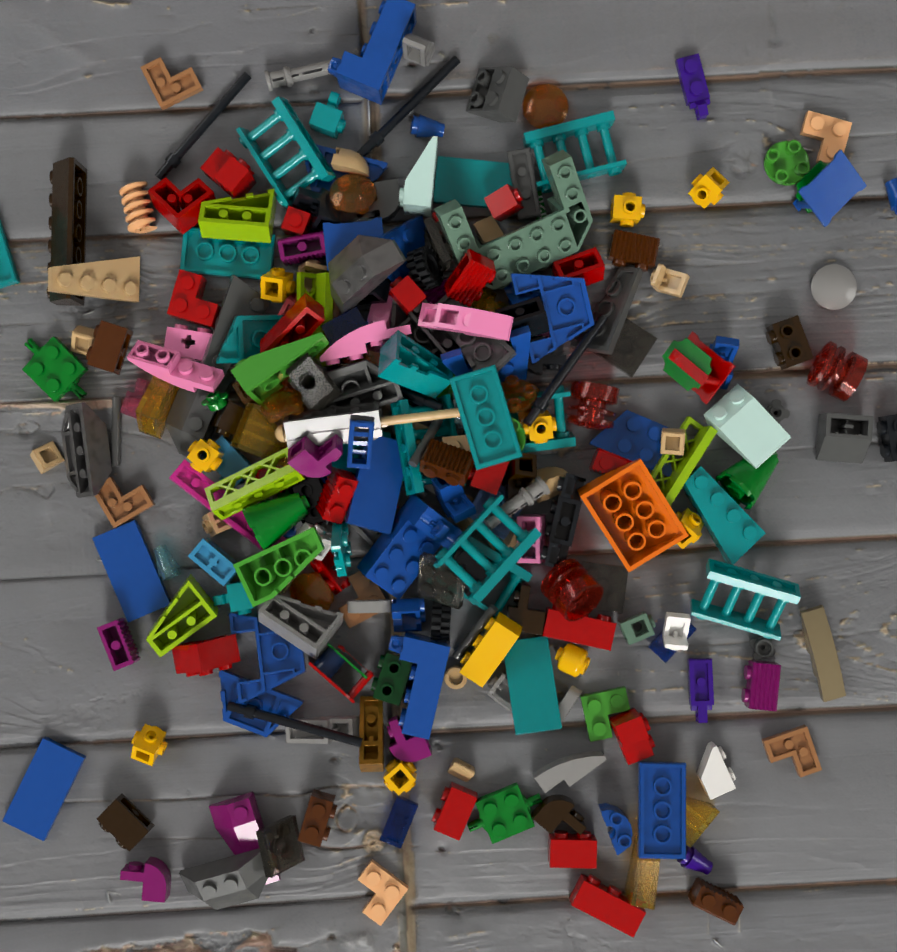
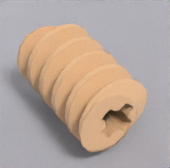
(136, 208)

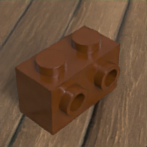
(109, 347)
(315, 822)

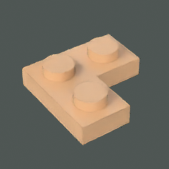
(829, 130)
(387, 891)

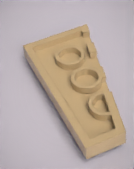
(100, 279)

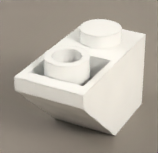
(713, 773)

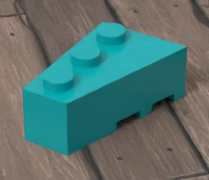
(412, 366)

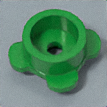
(215, 401)

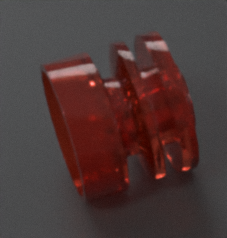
(838, 372)
(592, 405)
(572, 589)

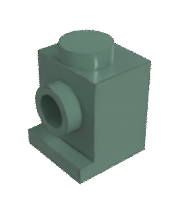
(632, 636)

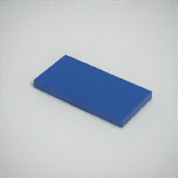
(378, 488)
(132, 570)
(44, 788)
(661, 810)

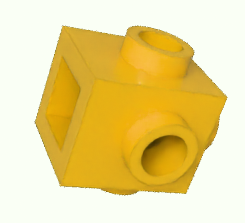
(708, 188)
(627, 209)
(277, 285)
(541, 435)
(213, 457)
(692, 524)
(148, 744)
(400, 783)

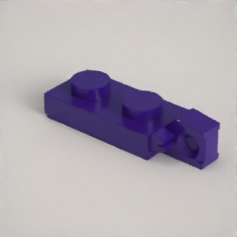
(693, 84)
(700, 687)

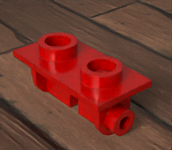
(330, 576)

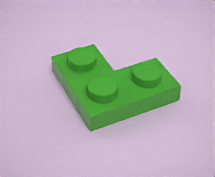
(598, 706)

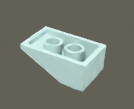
(419, 185)
(746, 426)

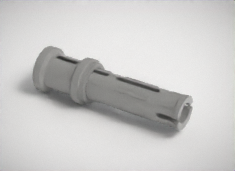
(288, 80)
(525, 497)

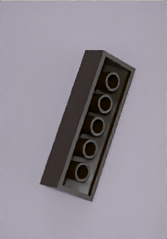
(67, 221)

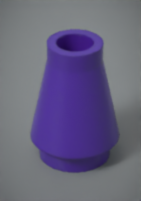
(696, 861)

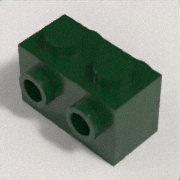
(393, 677)

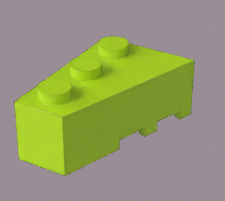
(240, 218)
(182, 617)

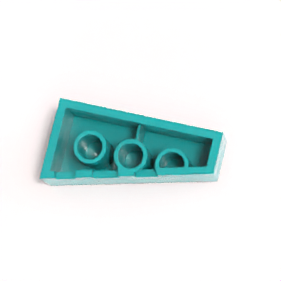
(725, 520)

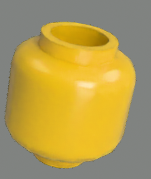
(572, 660)

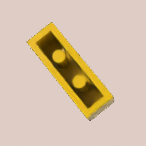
(490, 649)

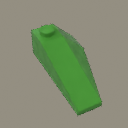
(264, 372)
(275, 567)

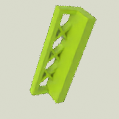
(322, 294)
(687, 463)
(254, 489)

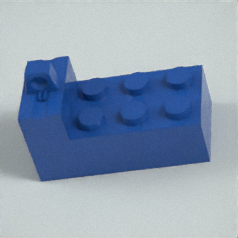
(380, 57)
(395, 557)
(427, 673)

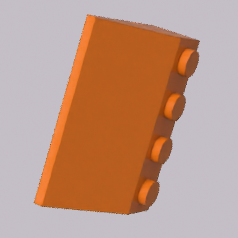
(632, 513)

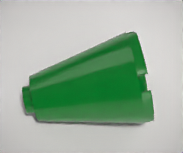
(745, 482)
(275, 517)

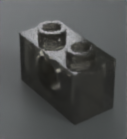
(324, 389)

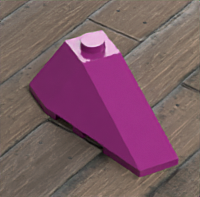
(237, 824)

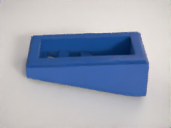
(360, 462)

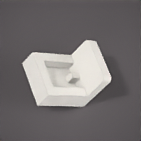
(676, 631)

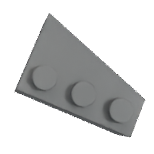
(300, 624)

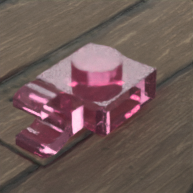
(133, 399)

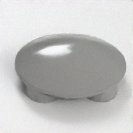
(833, 287)

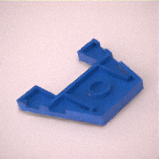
(565, 306)
(518, 365)
(276, 656)

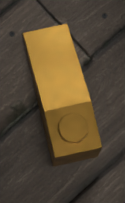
(372, 731)

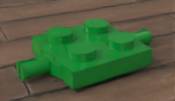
(55, 369)
(504, 812)

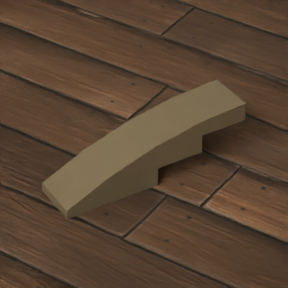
(822, 653)

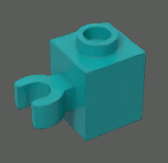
(327, 118)
(236, 598)

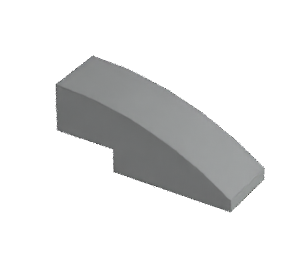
(418, 49)
(346, 724)
(568, 768)

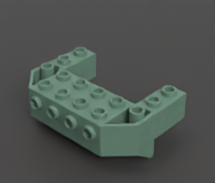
(536, 243)

